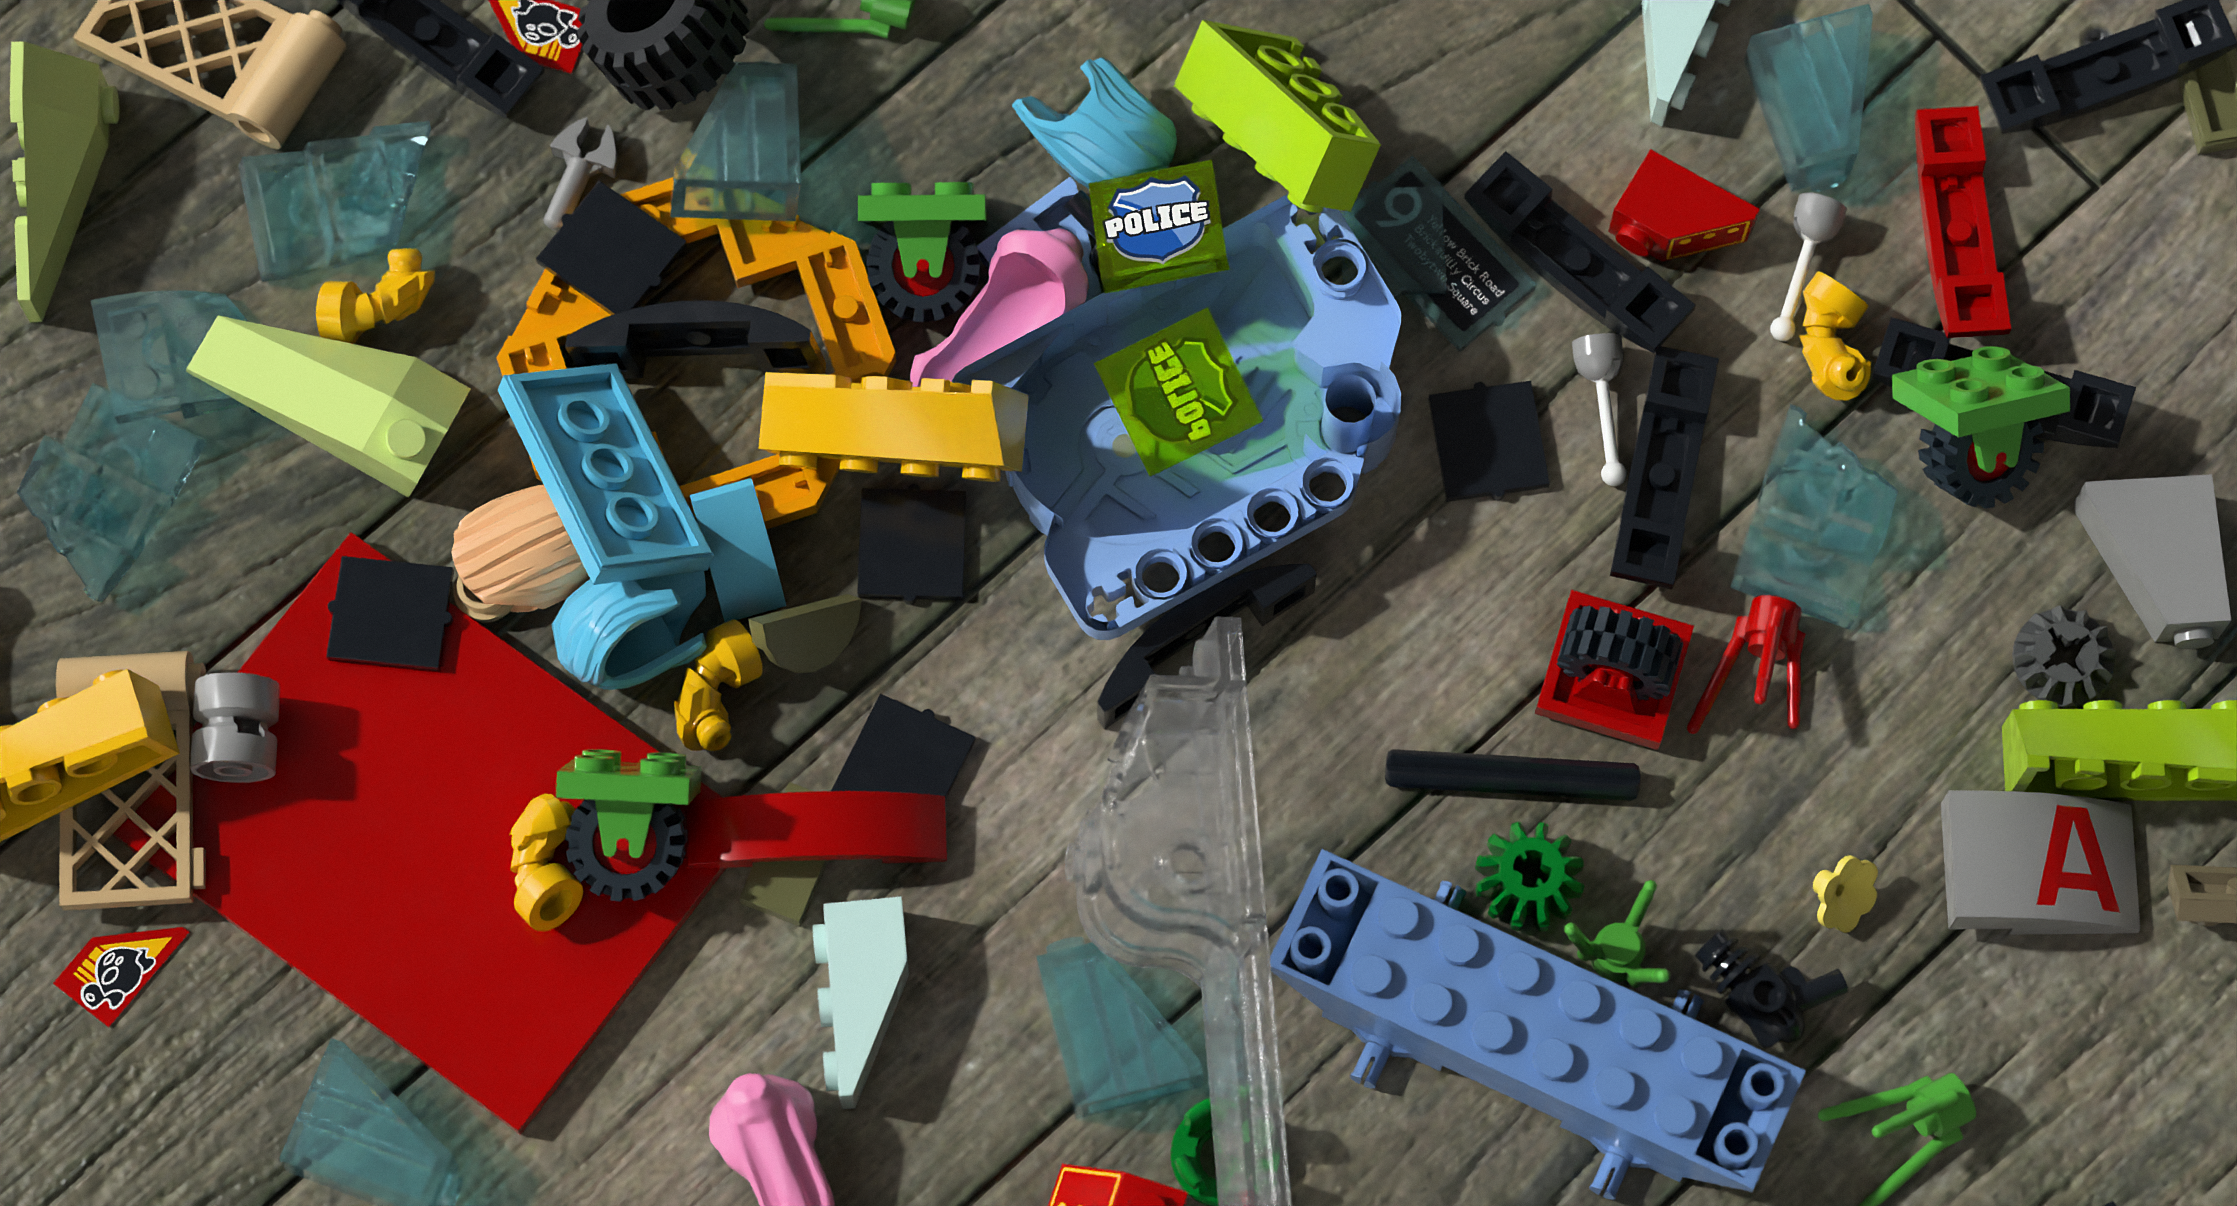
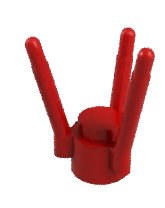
(1771, 634)

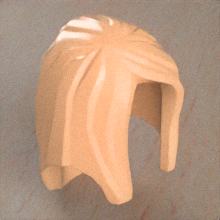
(518, 552)

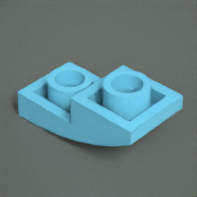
(743, 557)

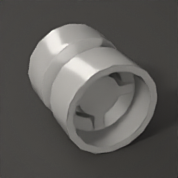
(235, 726)

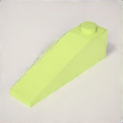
(64, 132)
(347, 398)

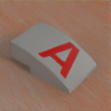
(2039, 863)

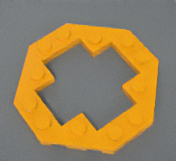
(755, 251)

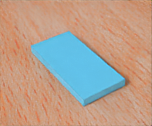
(605, 473)

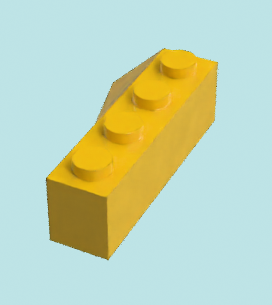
(893, 422)
(81, 748)

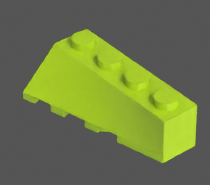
(1279, 113)
(2123, 752)

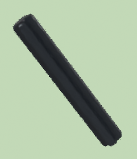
(1512, 774)

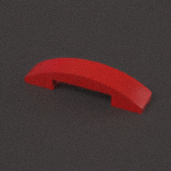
(1957, 223)
(816, 827)

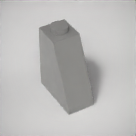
(2163, 552)

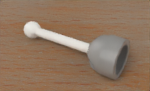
(1816, 222)
(1600, 360)

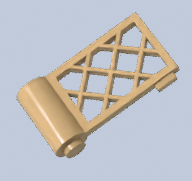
(269, 90)
(176, 679)

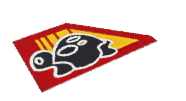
(542, 30)
(116, 968)

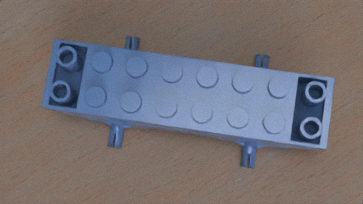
(1534, 1027)

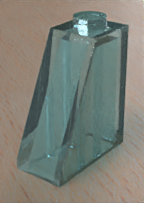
(1813, 93)
(744, 149)
(1109, 1033)
(366, 1140)

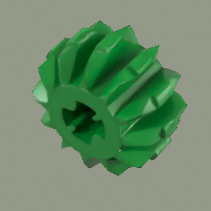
(1507, 883)

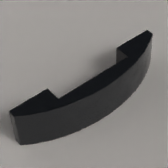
(452, 50)
(2109, 69)
(1574, 258)
(696, 329)
(2096, 403)
(1663, 467)
(1264, 591)

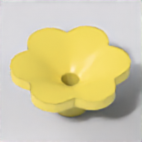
(1846, 893)

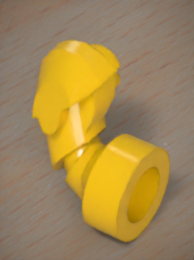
(347, 312)
(1835, 368)
(699, 710)
(545, 891)

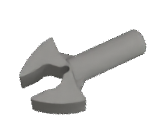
(578, 169)

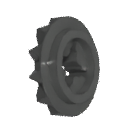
(2062, 683)

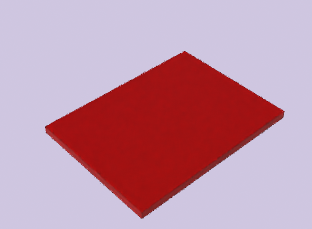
(391, 853)

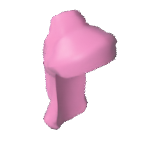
(1029, 284)
(768, 1136)

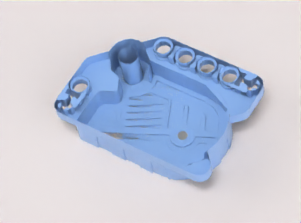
(1283, 329)

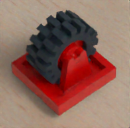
(1614, 669)

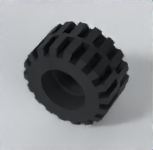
(663, 47)

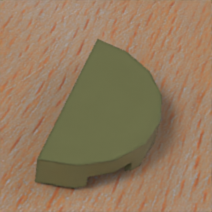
(808, 634)

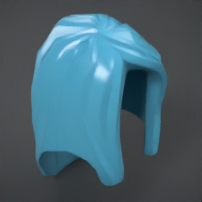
(1109, 134)
(628, 629)

